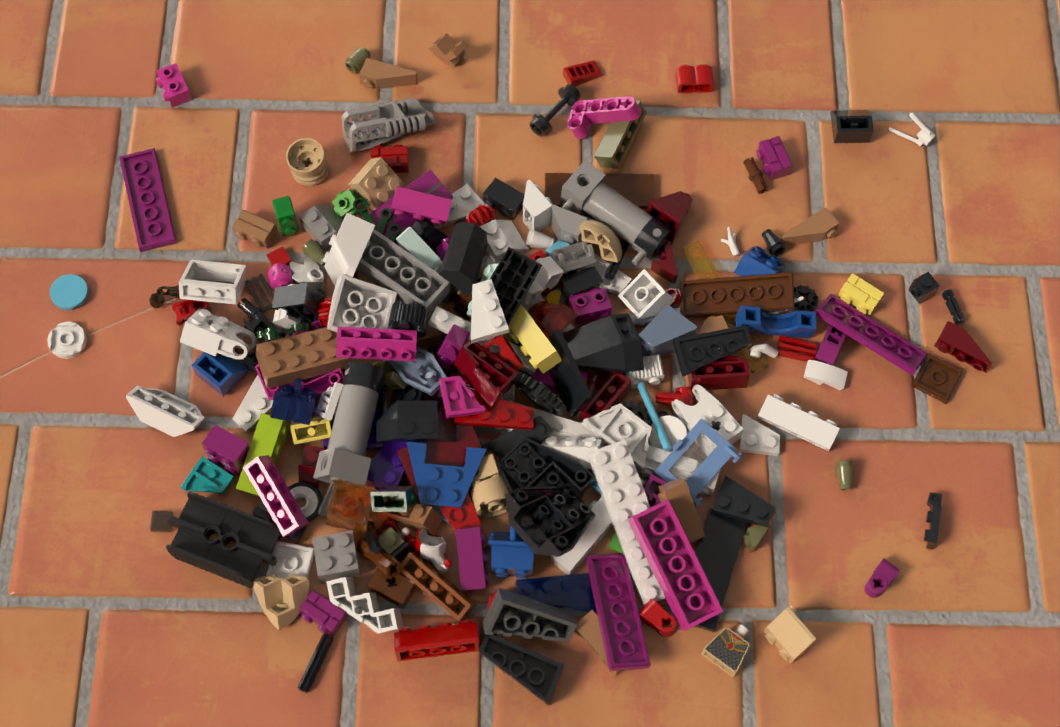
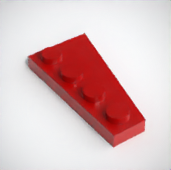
(501, 415)
(463, 517)

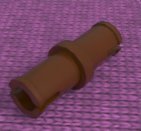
(755, 175)

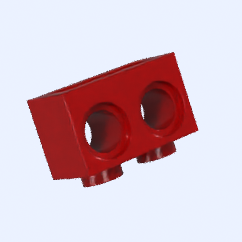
(507, 352)

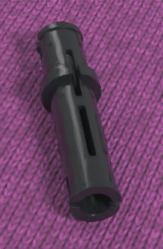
(249, 308)

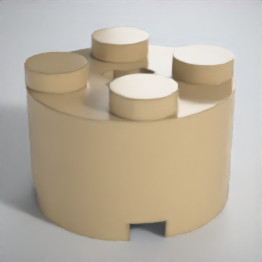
(490, 496)

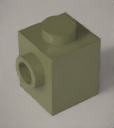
(391, 541)

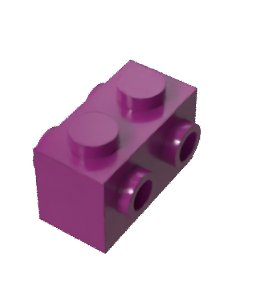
(590, 305)

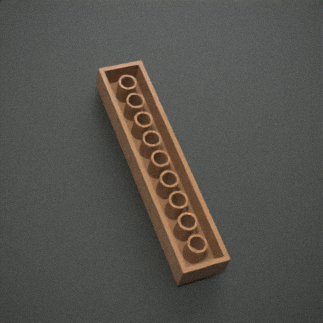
(314, 355)

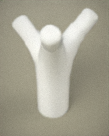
(731, 242)

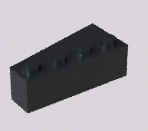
(524, 666)

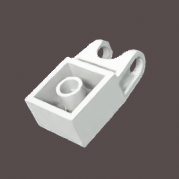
(216, 335)
(711, 412)

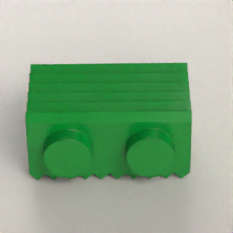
(285, 216)

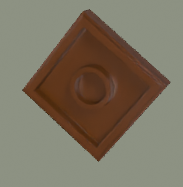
(937, 378)

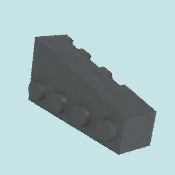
(528, 618)

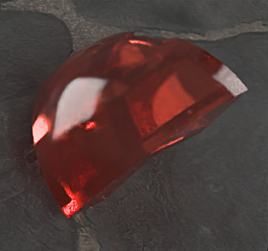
(551, 316)

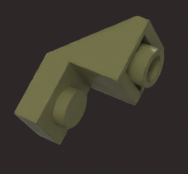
(392, 379)
(754, 536)

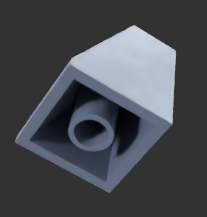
(661, 331)

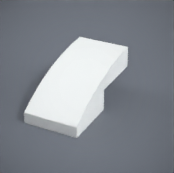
(825, 373)

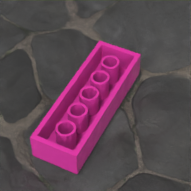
(675, 565)

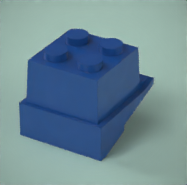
(510, 555)

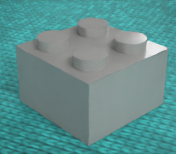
(336, 556)

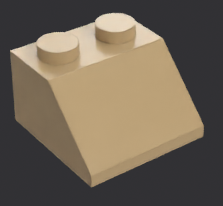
(789, 635)

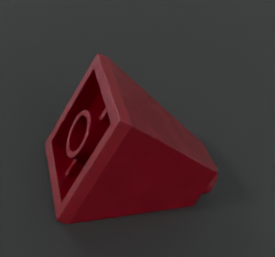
(671, 211)

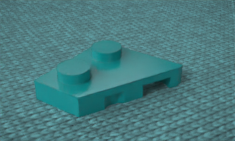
(207, 478)

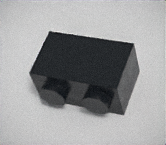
(504, 198)

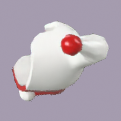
(429, 548)

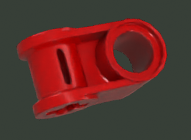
(188, 308)
(656, 616)

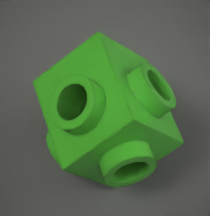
(344, 203)

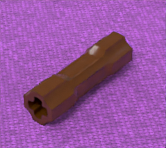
(385, 562)

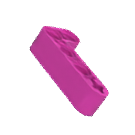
(601, 111)

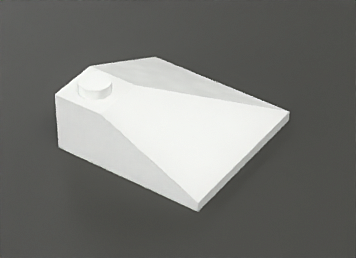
(359, 305)

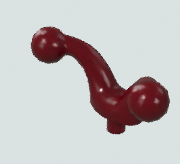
(388, 523)

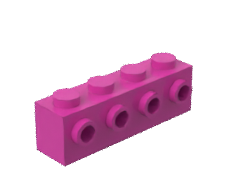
(376, 343)

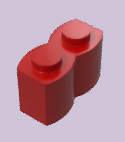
(694, 79)

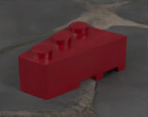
(607, 390)

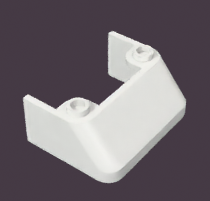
(347, 247)

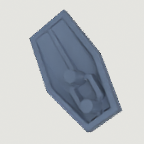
(422, 373)

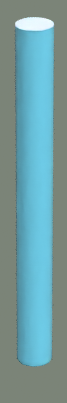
(654, 417)

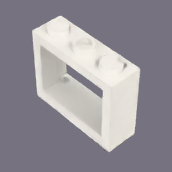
(212, 291)

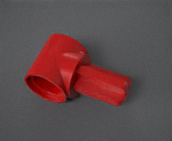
(682, 394)

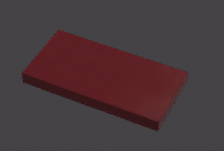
(443, 452)

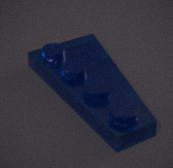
(560, 591)

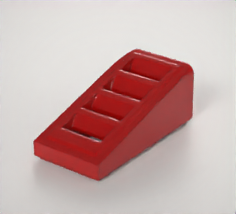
(569, 71)

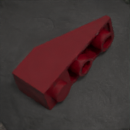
(961, 345)

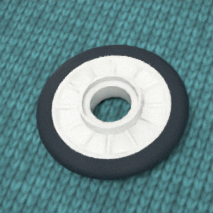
(311, 495)

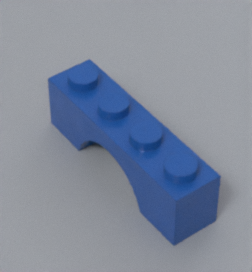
(795, 324)

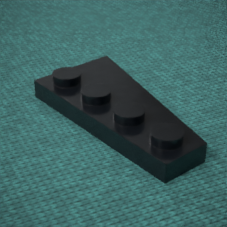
(706, 348)

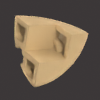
(599, 233)
(281, 597)

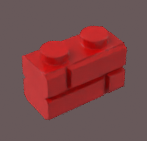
(394, 156)

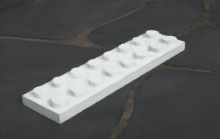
(624, 499)

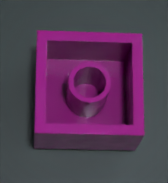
(226, 449)

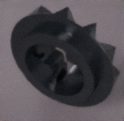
(811, 301)

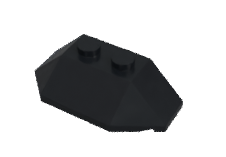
(416, 423)

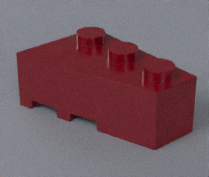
(485, 372)
(723, 374)

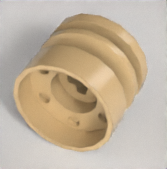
(307, 162)

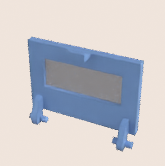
(697, 458)

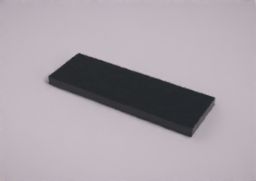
(718, 555)

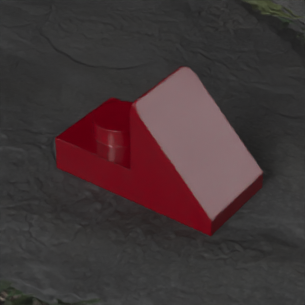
(666, 265)
(307, 468)

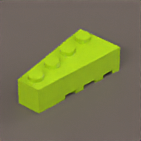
(267, 440)

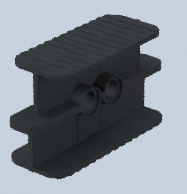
(205, 517)

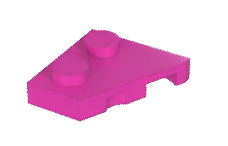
(458, 399)

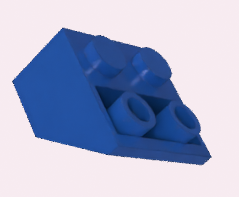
(758, 262)
(219, 371)

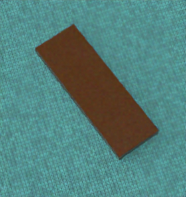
(634, 187)
(728, 294)

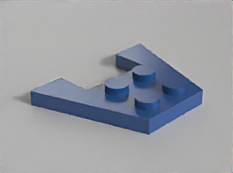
(442, 483)

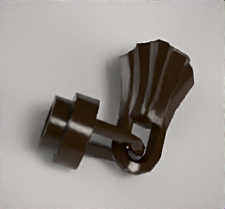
(157, 300)

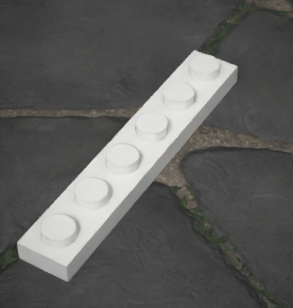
(445, 320)

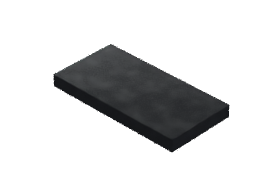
(568, 377)

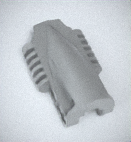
(384, 123)

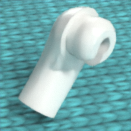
(757, 350)

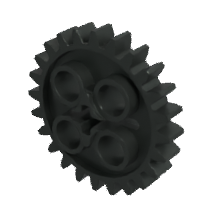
(539, 394)

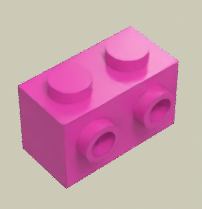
(173, 84)

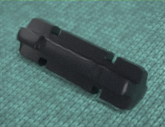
(953, 306)

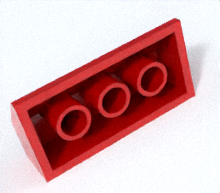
(436, 641)

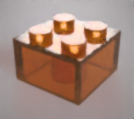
(350, 506)

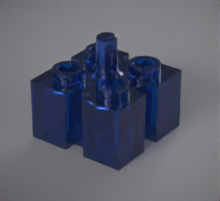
(294, 404)

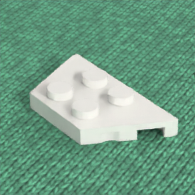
(619, 425)

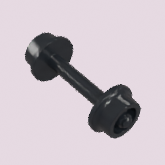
(569, 95)

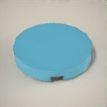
(69, 292)

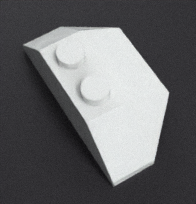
(164, 411)

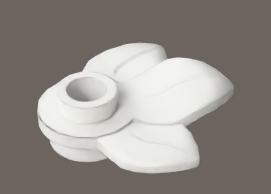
(308, 272)

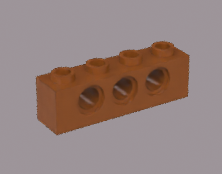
(437, 586)

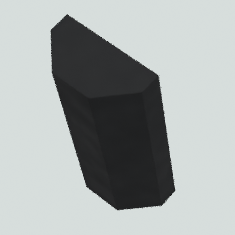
(464, 256)
(513, 279)

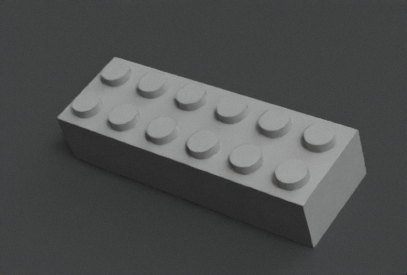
(401, 272)

